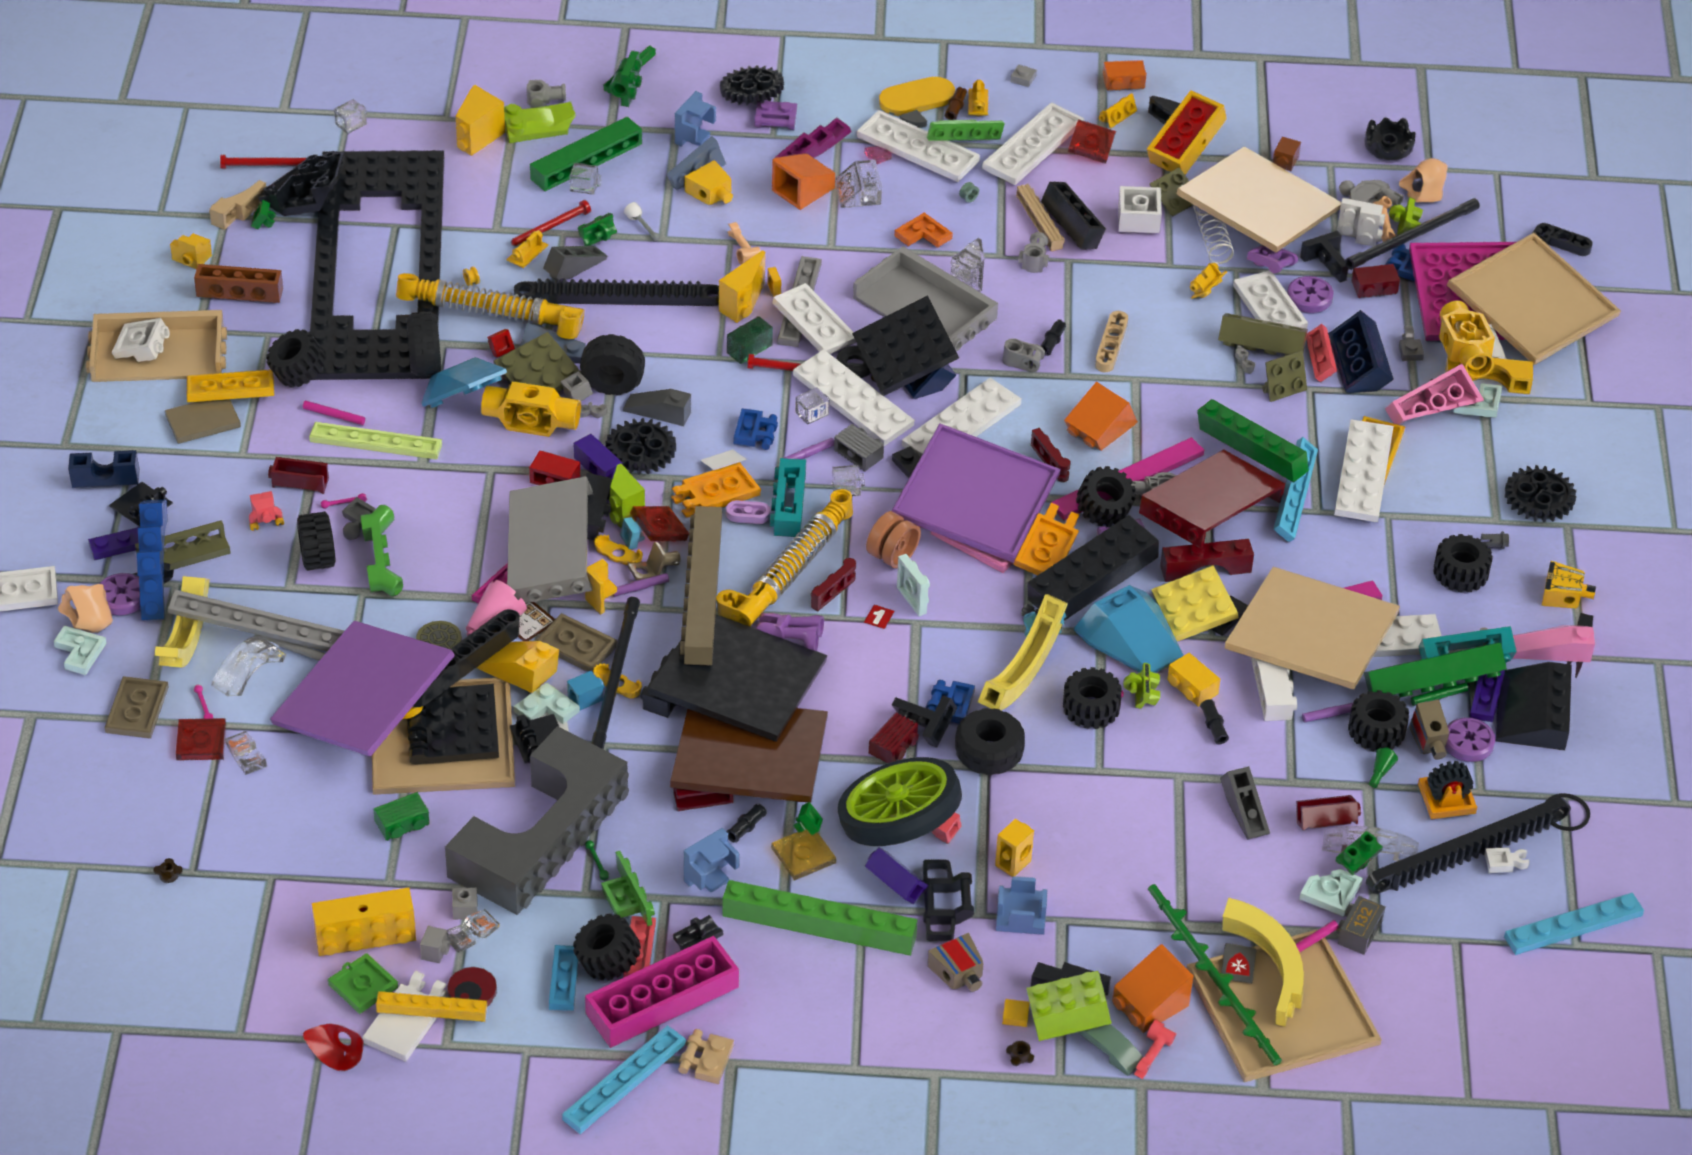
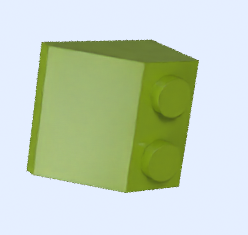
(624, 494)

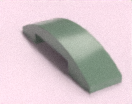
(1112, 1042)

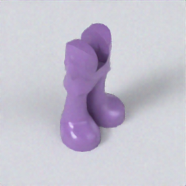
(802, 628)

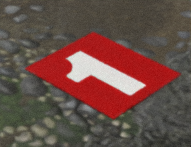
(879, 616)

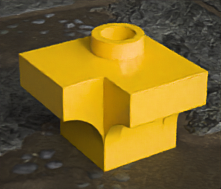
(191, 250)

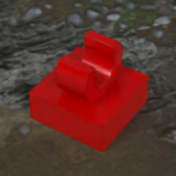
(501, 343)

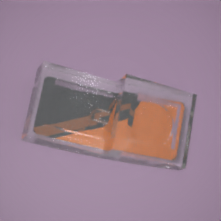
(245, 753)
(475, 929)

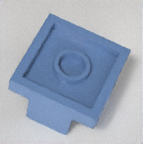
(689, 120)
(705, 860)
(1021, 907)

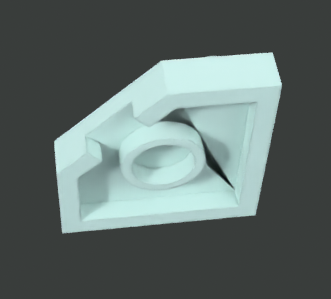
(1332, 891)

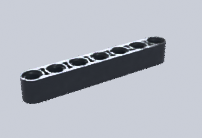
(474, 651)

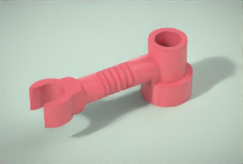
(1160, 1036)

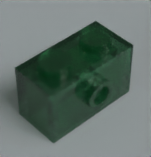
(749, 339)

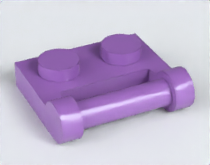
(776, 114)
(1264, 256)

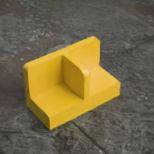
(601, 585)

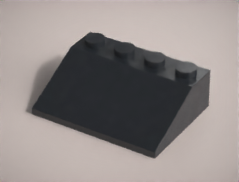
(1535, 706)

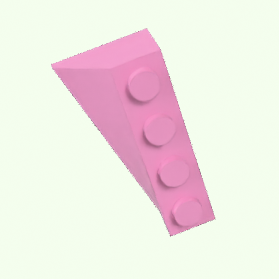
(1438, 395)

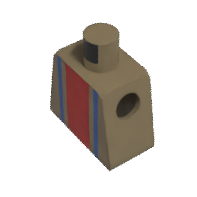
(1430, 729)
(957, 963)

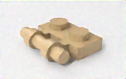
(713, 1058)

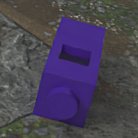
(595, 456)
(895, 875)

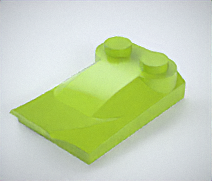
(537, 122)

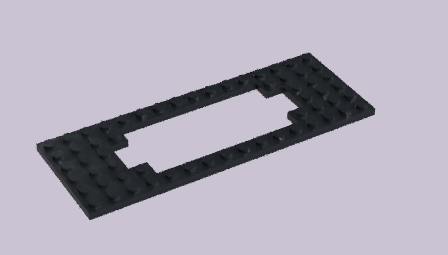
(420, 183)

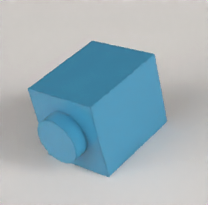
(585, 690)

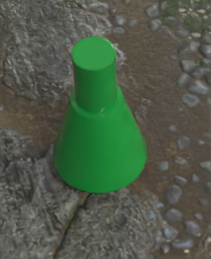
(1384, 761)

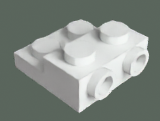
(1361, 221)
(141, 340)

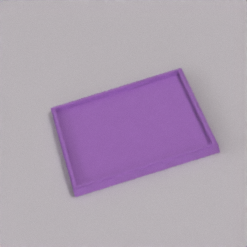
(976, 492)
(362, 688)

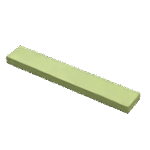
(375, 440)

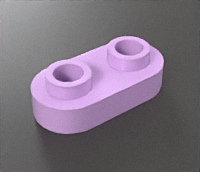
(748, 512)

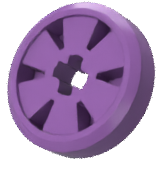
(1320, 290)
(116, 587)
(1467, 750)

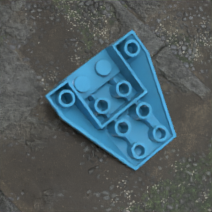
(461, 378)
(1130, 630)

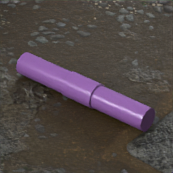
(811, 450)
(641, 584)
(1327, 712)

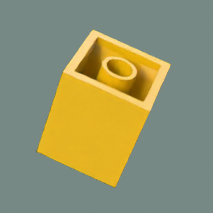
(479, 120)

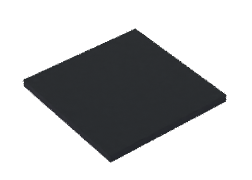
(751, 681)

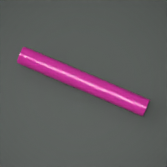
(334, 412)
(1317, 935)

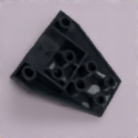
(305, 186)

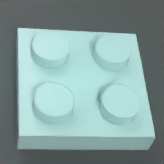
(912, 584)

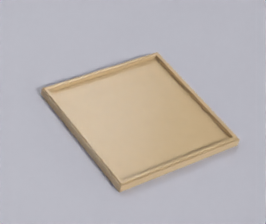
(1259, 199)
(1533, 298)
(1312, 627)
(395, 773)
(1325, 1027)

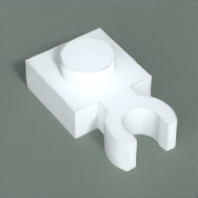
(1502, 860)

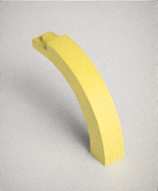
(186, 631)
(1017, 676)
(1271, 936)

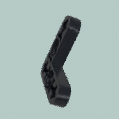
(1580, 246)

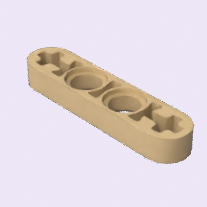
(1112, 341)

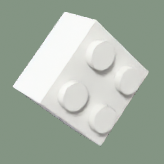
(1139, 209)

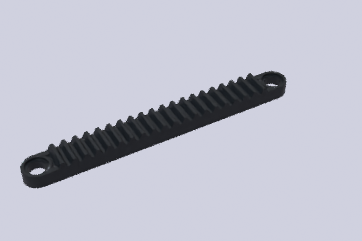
(620, 293)
(1468, 845)

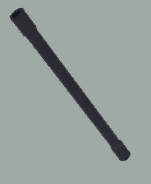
(1361, 257)
(630, 614)

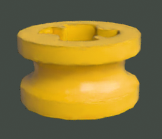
(471, 276)

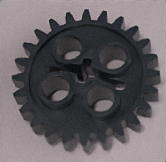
(752, 85)
(642, 445)
(1540, 493)

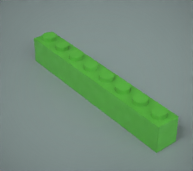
(819, 917)

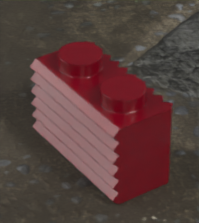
(1375, 280)
(894, 738)

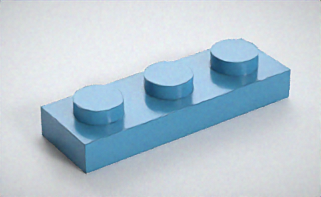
(563, 978)

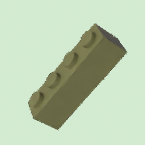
(1261, 334)

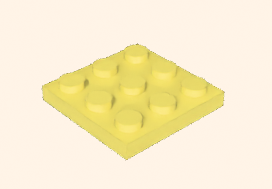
(1195, 603)

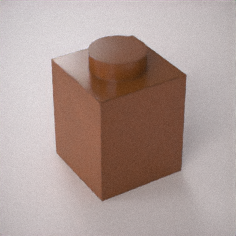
(1287, 153)

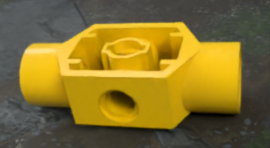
(1467, 338)
(530, 408)

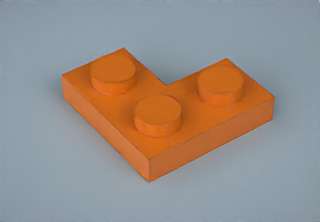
(923, 227)

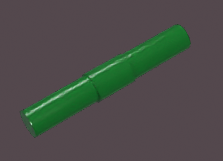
(1439, 694)

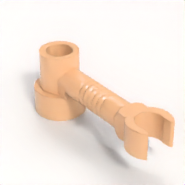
(1388, 233)
(745, 251)

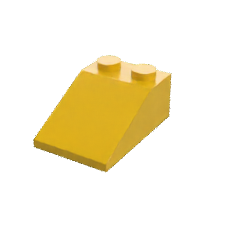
(742, 287)
(523, 664)

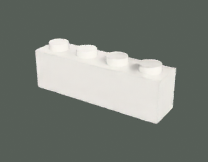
(1274, 690)

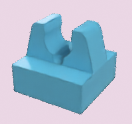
(631, 533)

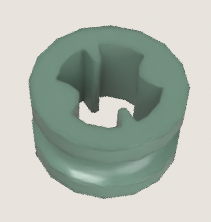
(969, 192)

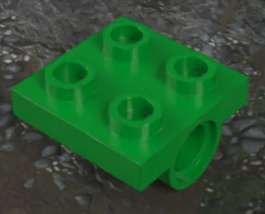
(627, 79)

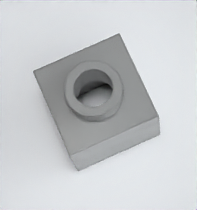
(576, 387)
(464, 902)
(434, 944)

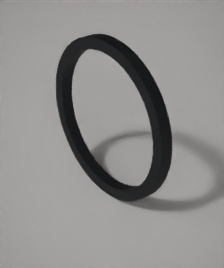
(1565, 795)

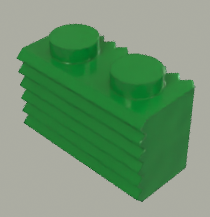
(401, 816)

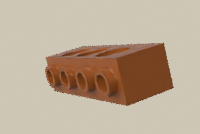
(238, 283)

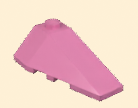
(1556, 644)

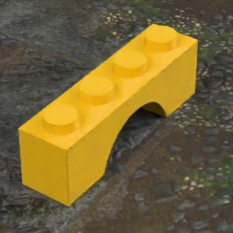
(1513, 374)

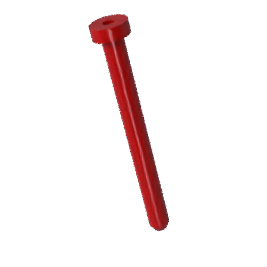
(233, 161)
(583, 207)
(774, 364)

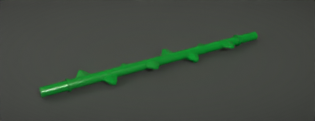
(1221, 980)

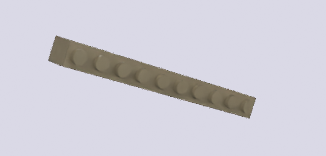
(702, 586)

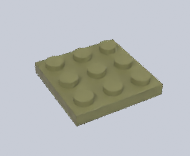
(538, 363)

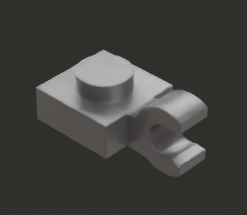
(1409, 348)

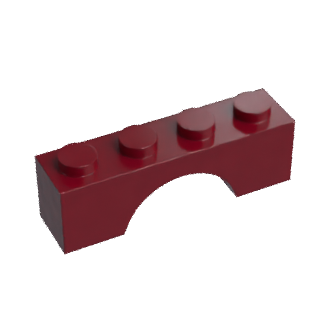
(1182, 560)

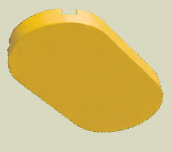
(916, 95)

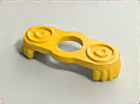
(606, 547)
(629, 689)

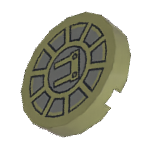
(440, 634)

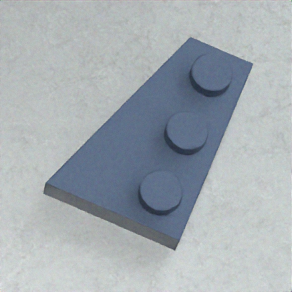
(701, 156)
(571, 347)

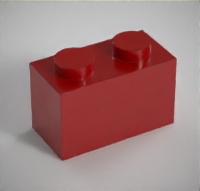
(552, 468)

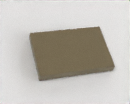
(202, 419)
(578, 642)
(136, 707)

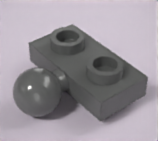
(353, 513)

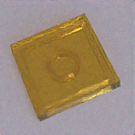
(803, 853)

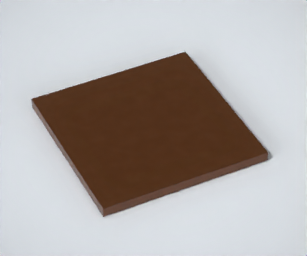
(738, 762)

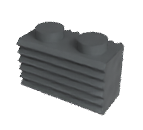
(858, 447)

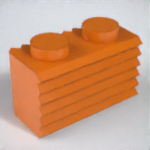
(1124, 75)

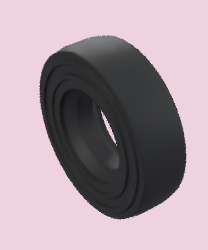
(853, 352)

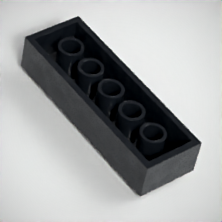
(1096, 566)

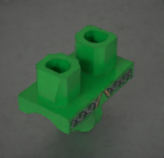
(597, 230)
(1359, 853)

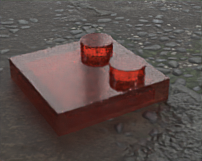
(1091, 141)
(659, 523)
(201, 739)

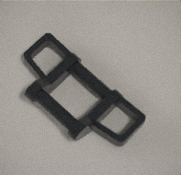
(945, 885)

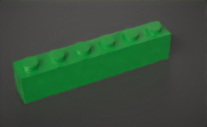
(590, 150)
(1253, 440)
(1438, 670)

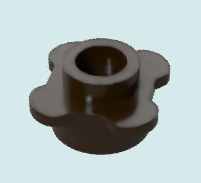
(168, 871)
(1017, 1048)

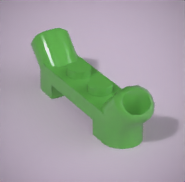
(379, 576)

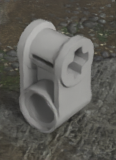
(1020, 355)

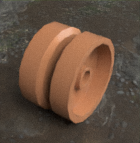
(892, 538)

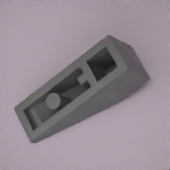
(569, 261)
(662, 405)
(1245, 802)

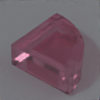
(878, 154)

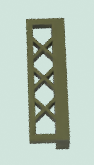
(196, 551)

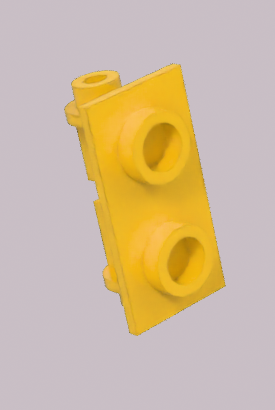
(978, 99)
(1119, 111)
(528, 250)
(1202, 286)

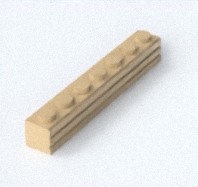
(1039, 216)

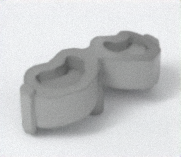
(1242, 358)
(595, 410)

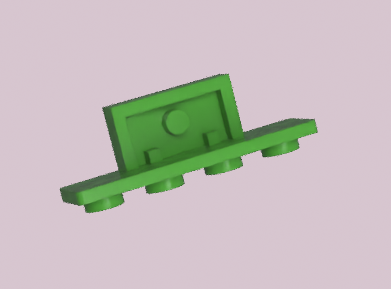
(965, 130)
(625, 894)

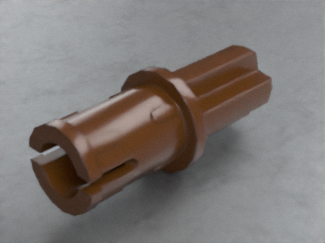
(956, 104)

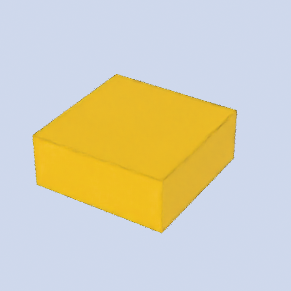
(774, 281)
(1016, 1012)

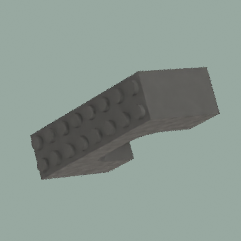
(518, 865)

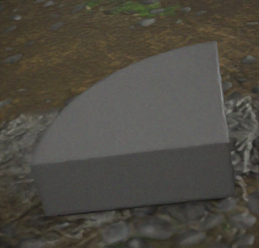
(914, 118)

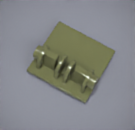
(1169, 185)
(1285, 376)

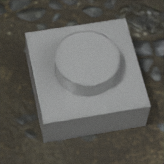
(1023, 75)

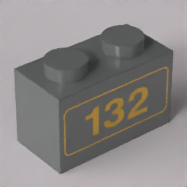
(1361, 924)

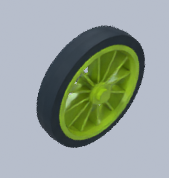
(899, 801)

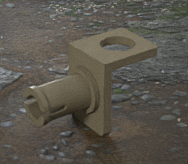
(655, 562)

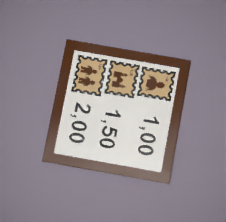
(533, 621)

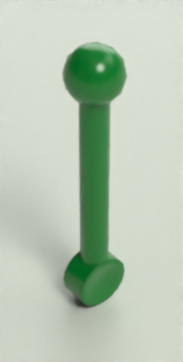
(604, 874)

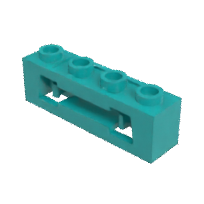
(794, 473)
(1443, 644)

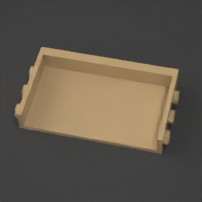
(191, 349)

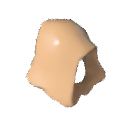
(1433, 174)
(91, 610)

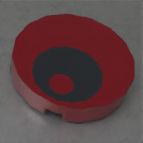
(473, 984)

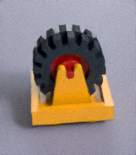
(1448, 791)

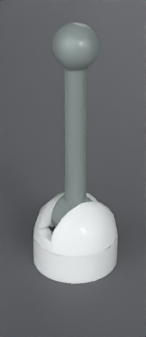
(634, 212)

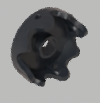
(1396, 132)

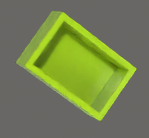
(1068, 1005)

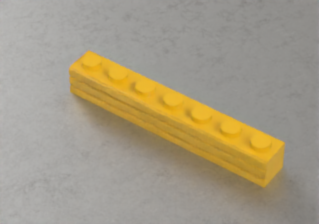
(431, 1006)

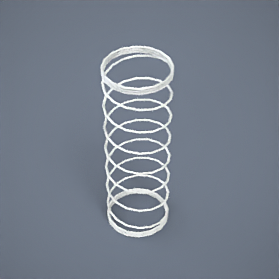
(1230, 246)

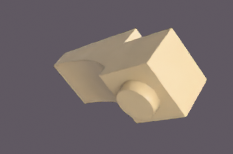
(239, 206)

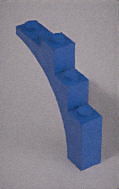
(151, 558)

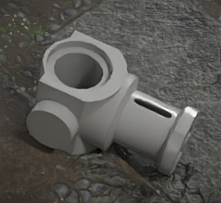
(541, 93)
(1034, 254)

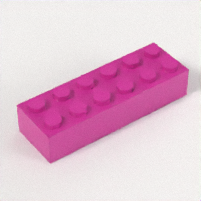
(661, 991)

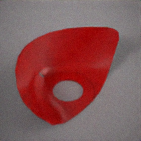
(329, 1049)

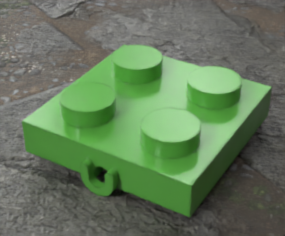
(362, 982)

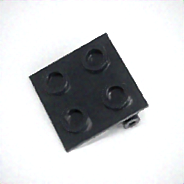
(129, 502)
(532, 733)

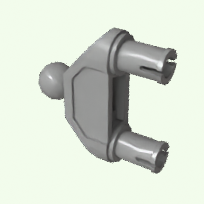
(1370, 191)

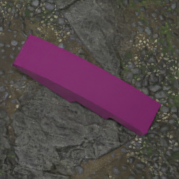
(818, 141)

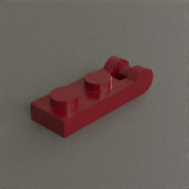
(1049, 454)
(833, 584)

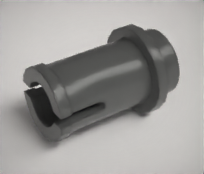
(1496, 540)

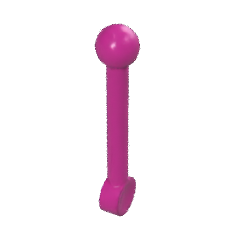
(325, 504)
(198, 689)

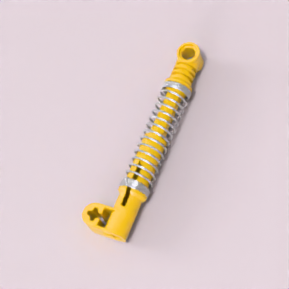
(538, 310)
(771, 586)

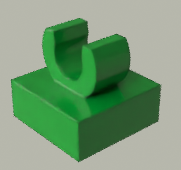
(263, 215)
(808, 819)

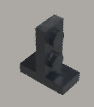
(1326, 249)
(934, 721)

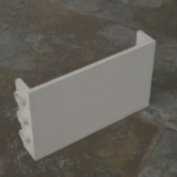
(908, 277)
(548, 540)

